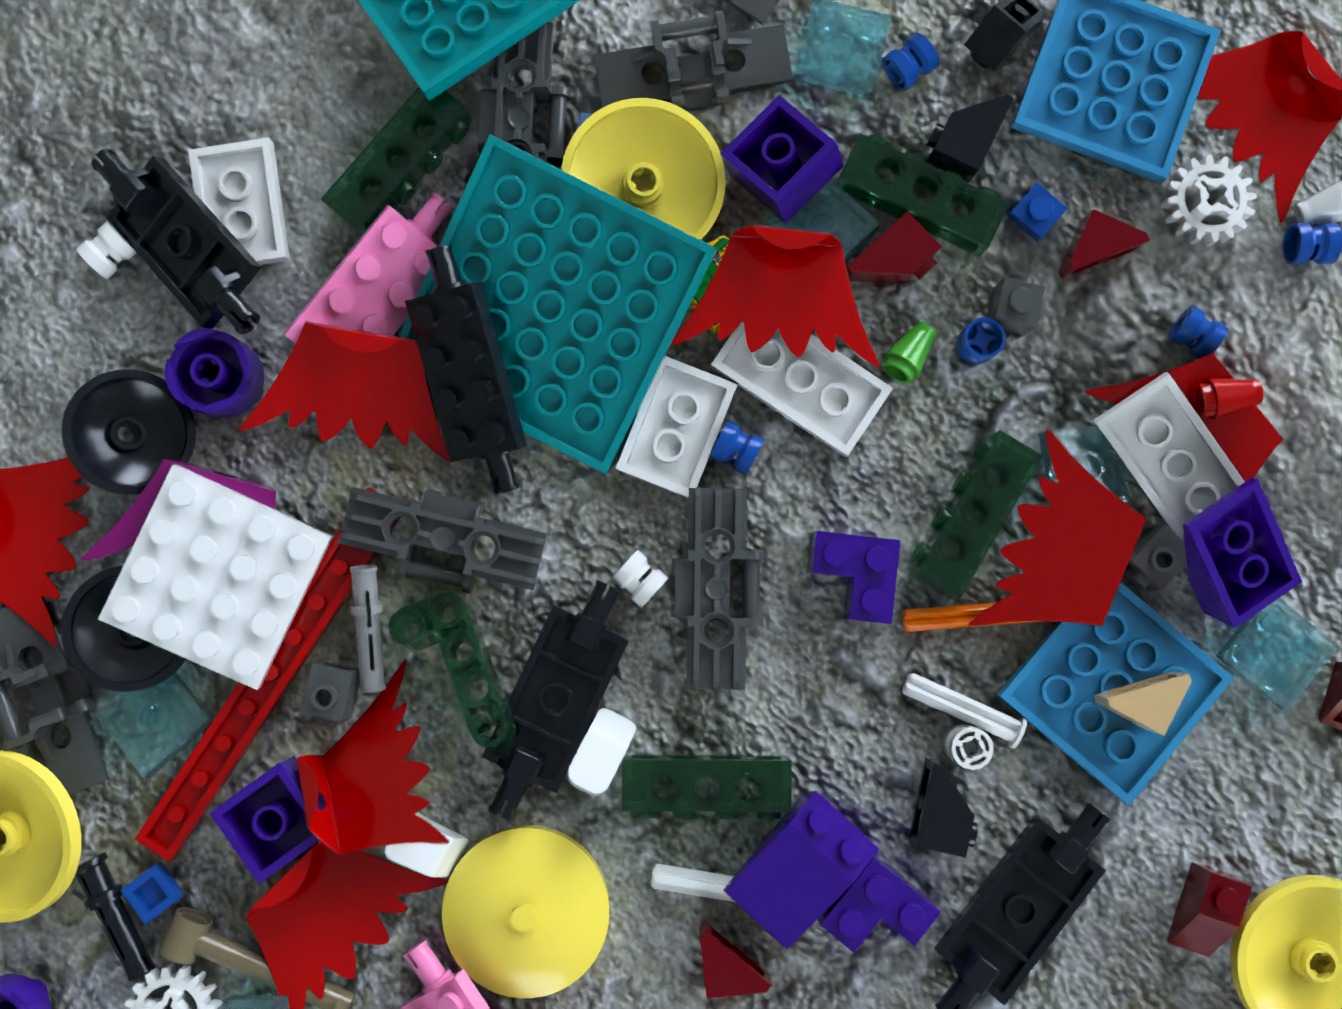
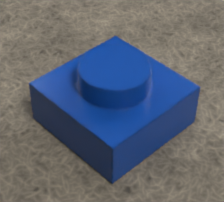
(1037, 212)
(152, 892)

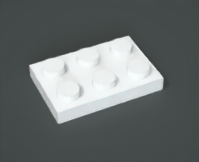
(244, 193)
(676, 427)

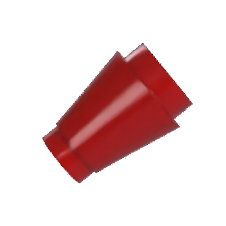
(1225, 396)

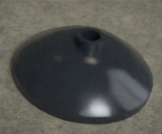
(131, 400)
(108, 654)

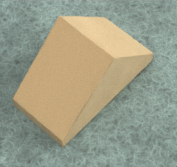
(1149, 701)

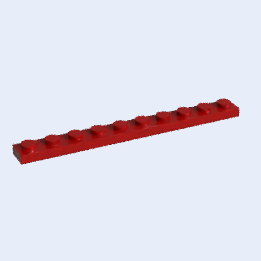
(249, 708)

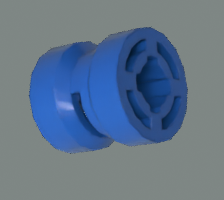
(910, 62)
(1316, 243)
(1197, 332)
(988, 337)
(737, 448)

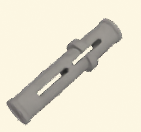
(365, 579)

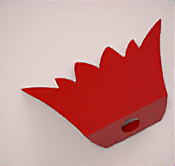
(1275, 105)
(782, 283)
(356, 378)
(1242, 435)
(30, 524)
(1076, 550)
(369, 782)
(321, 909)

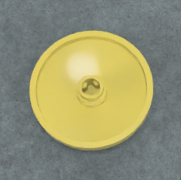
(652, 160)
(36, 837)
(526, 911)
(1291, 946)

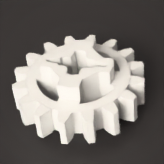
(1227, 204)
(183, 993)

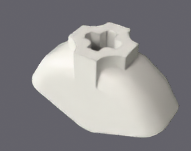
(601, 752)
(430, 859)

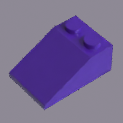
(1238, 556)
(801, 868)

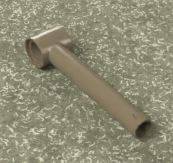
(190, 937)

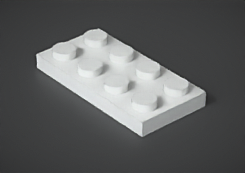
(815, 391)
(1169, 451)

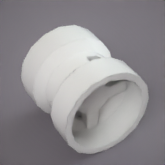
(106, 250)
(632, 572)
(959, 742)

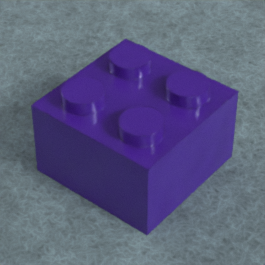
(782, 159)
(268, 820)

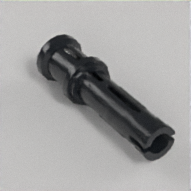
(105, 898)

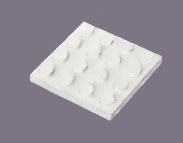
(215, 577)

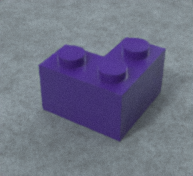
(869, 568)
(876, 896)

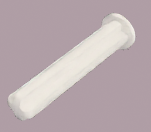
(965, 709)
(690, 881)

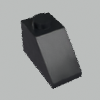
(1003, 31)
(967, 136)
(941, 814)

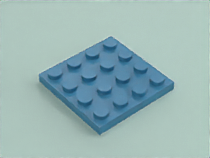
(1117, 82)
(1080, 660)

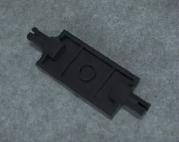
(180, 240)
(466, 371)
(557, 698)
(1020, 909)

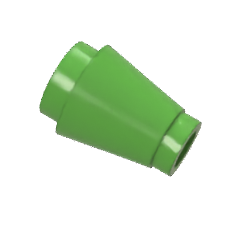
(909, 354)

